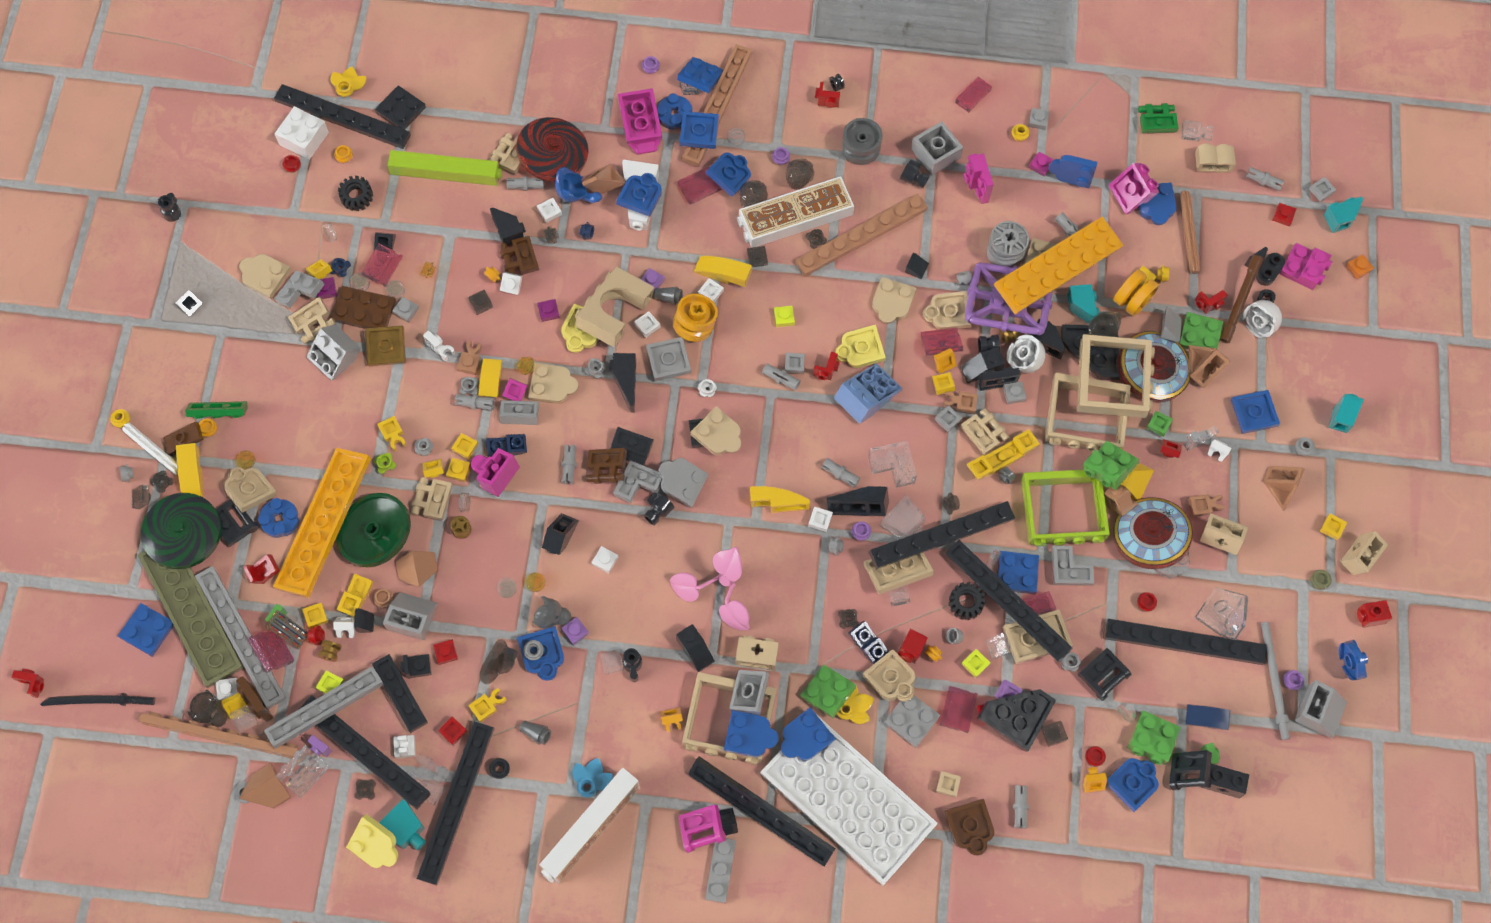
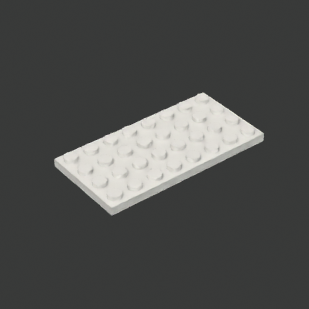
(853, 805)

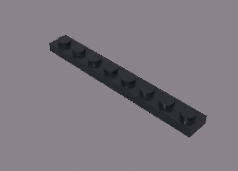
(343, 116)
(941, 535)
(1009, 601)
(1185, 641)
(373, 759)
(455, 804)
(761, 811)

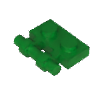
(1159, 122)

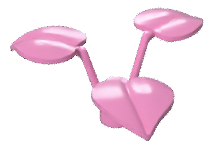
(730, 566)

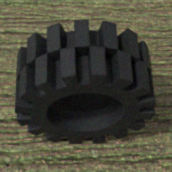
(353, 184)
(977, 595)

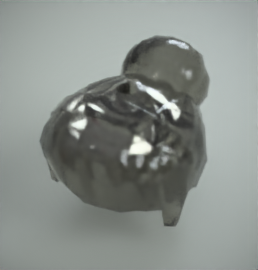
(799, 173)
(753, 193)
(1108, 320)
(207, 709)

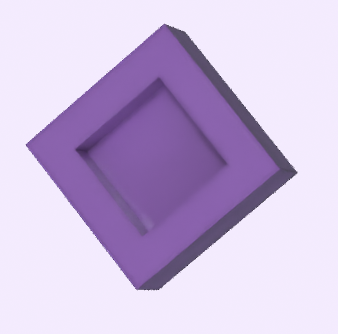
(653, 278)
(575, 631)
(1007, 689)
(318, 746)

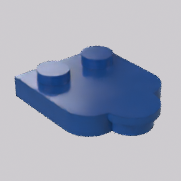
(1073, 170)
(729, 172)
(640, 194)
(1161, 206)
(552, 656)
(749, 735)
(805, 736)
(1134, 782)

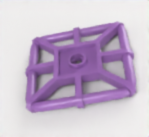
(999, 305)

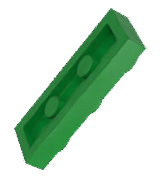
(216, 409)

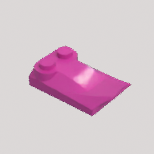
(640, 120)

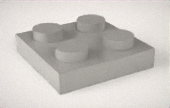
(668, 359)
(912, 720)

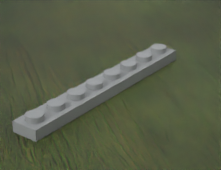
(239, 634)

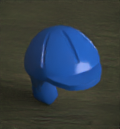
(570, 187)

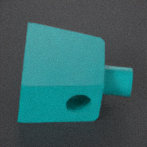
(404, 826)

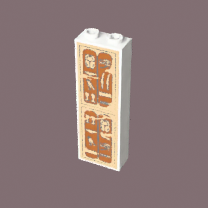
(795, 212)
(589, 826)

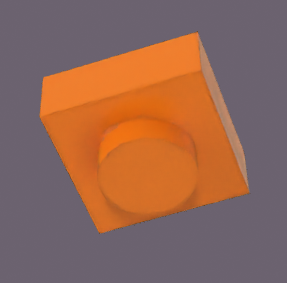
(1360, 266)

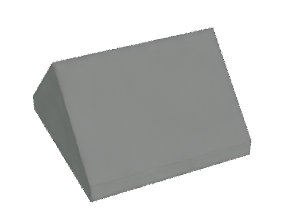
(749, 691)

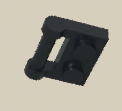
(230, 529)
(1099, 669)
(1191, 763)

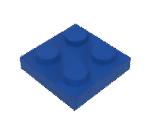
(700, 74)
(699, 130)
(1255, 411)
(1019, 571)
(146, 629)

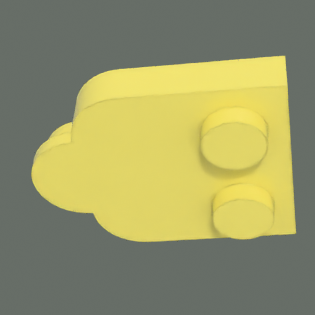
(576, 338)
(861, 347)
(373, 843)

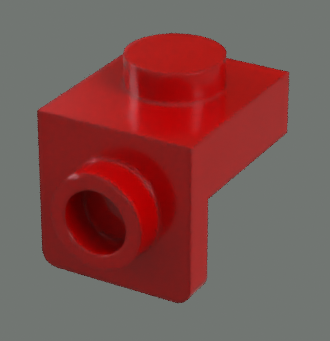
(827, 98)
(1214, 302)
(827, 373)
(262, 570)
(27, 676)

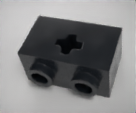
(1228, 781)

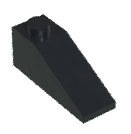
(624, 374)
(860, 502)

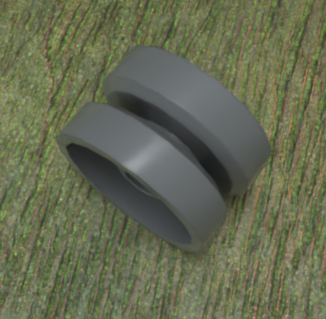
(862, 141)

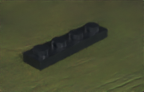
(400, 693)

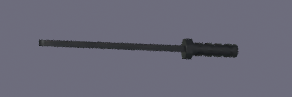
(123, 699)

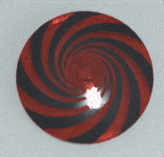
(549, 145)

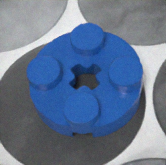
(670, 103)
(281, 528)
(1353, 659)

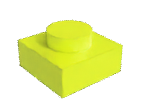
(784, 316)
(975, 663)
(329, 682)

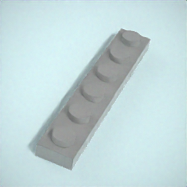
(323, 707)

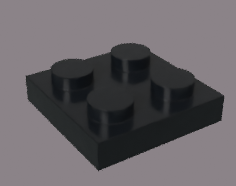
(400, 108)

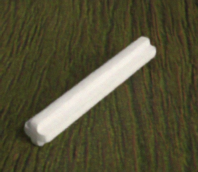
(151, 447)

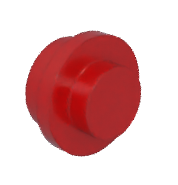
(291, 163)
(1147, 602)
(316, 635)
(1095, 756)

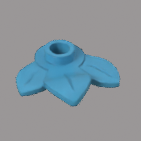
(591, 775)

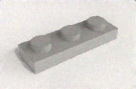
(720, 871)

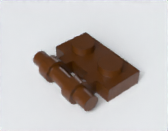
(524, 253)
(603, 460)

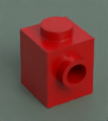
(1374, 613)
(912, 646)

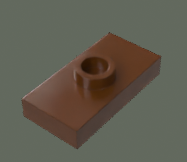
(185, 435)

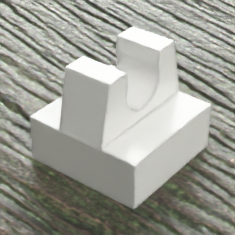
(1221, 447)
(344, 623)
(404, 746)

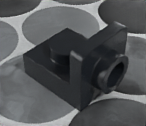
(416, 666)

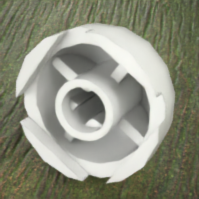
(1262, 318)
(1026, 354)

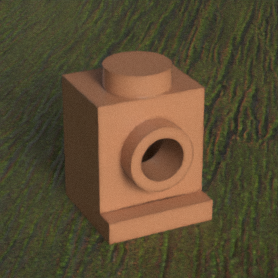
(1120, 500)

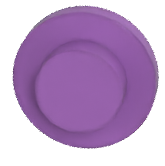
(650, 65)
(781, 156)
(861, 531)
(1293, 680)

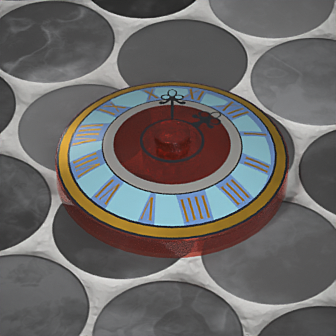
(1170, 367)
(1153, 533)

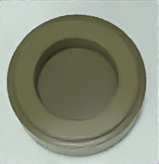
(1320, 579)

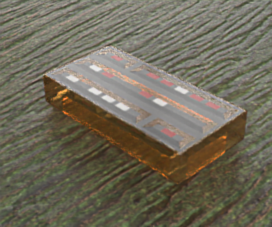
(287, 629)

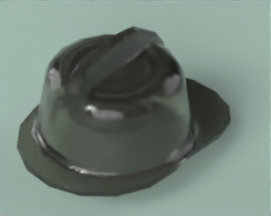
(499, 661)

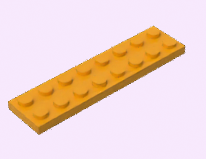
(1058, 265)
(322, 522)

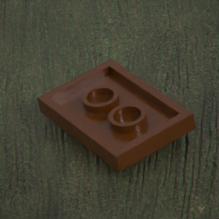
(363, 308)

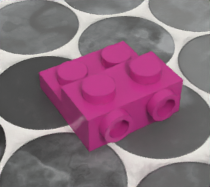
(979, 177)
(1134, 187)
(1306, 266)

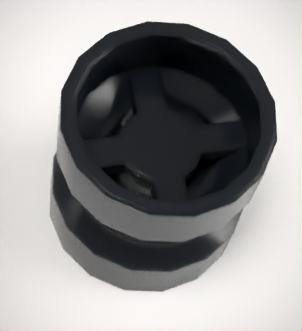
(989, 343)

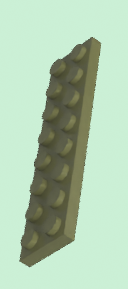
(194, 621)

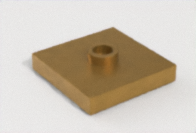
(385, 345)

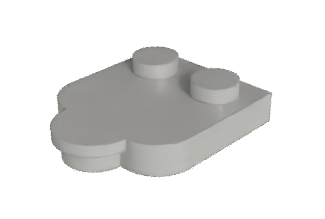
(682, 480)

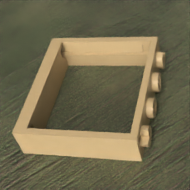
(1094, 387)
(1119, 409)
(728, 685)

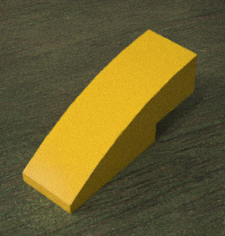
(724, 270)
(189, 469)
(778, 499)

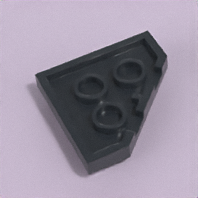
(1102, 359)
(1018, 716)

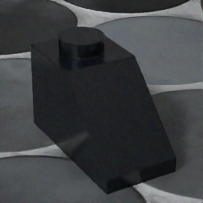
(507, 226)
(1051, 341)
(982, 362)
(559, 534)
(695, 647)

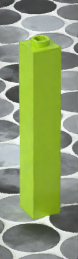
(444, 168)

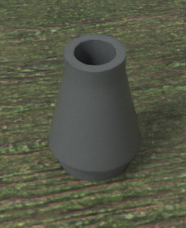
(670, 294)
(537, 732)

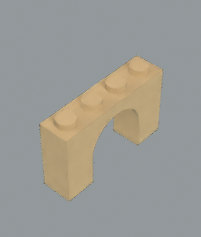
(617, 285)

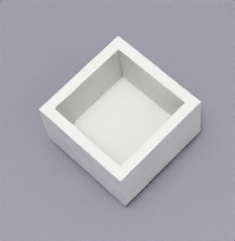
(301, 133)

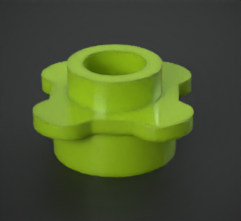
(387, 457)

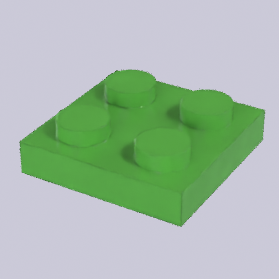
(1200, 331)
(828, 691)

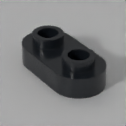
(1270, 267)

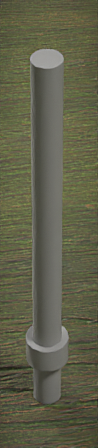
(1281, 718)

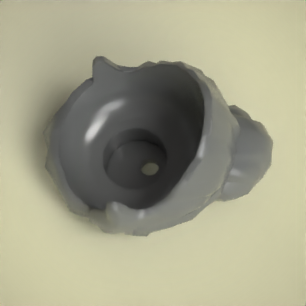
(551, 614)

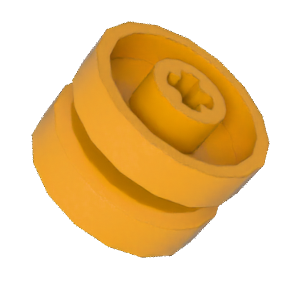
(1136, 292)
(695, 317)

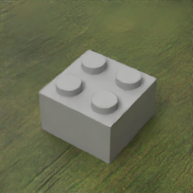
(936, 148)

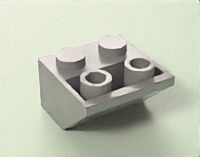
(333, 351)
(410, 615)
(1321, 709)

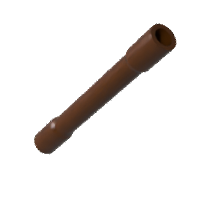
(1230, 326)

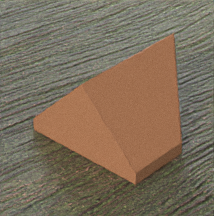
(604, 180)
(1205, 364)
(1283, 482)
(416, 567)
(265, 788)

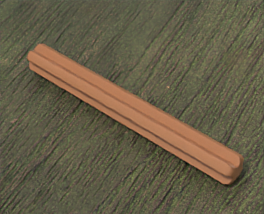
(1189, 231)

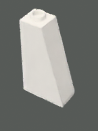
(637, 220)

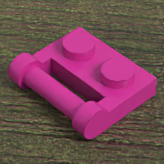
(700, 821)

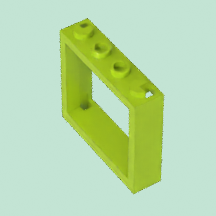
(1057, 478)

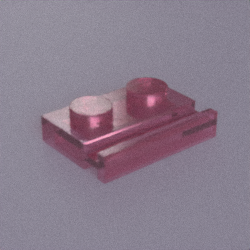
(698, 186)
(381, 265)
(941, 340)
(271, 650)
(958, 709)

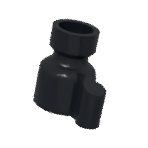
(912, 175)
(169, 207)
(660, 506)
(632, 663)

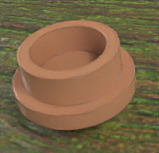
(383, 598)

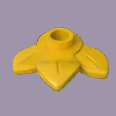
(347, 80)
(858, 706)

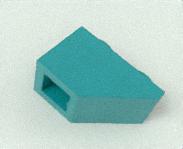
(1342, 215)
(1082, 301)
(1345, 413)

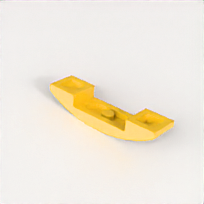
(1003, 456)

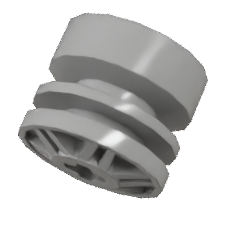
(1007, 244)

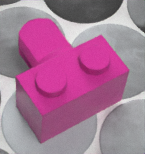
(495, 471)

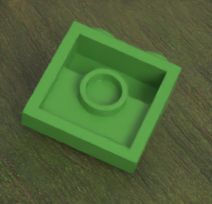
(1110, 465)
(1153, 738)

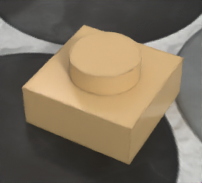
(948, 784)

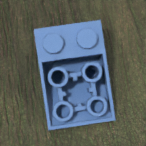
(867, 393)

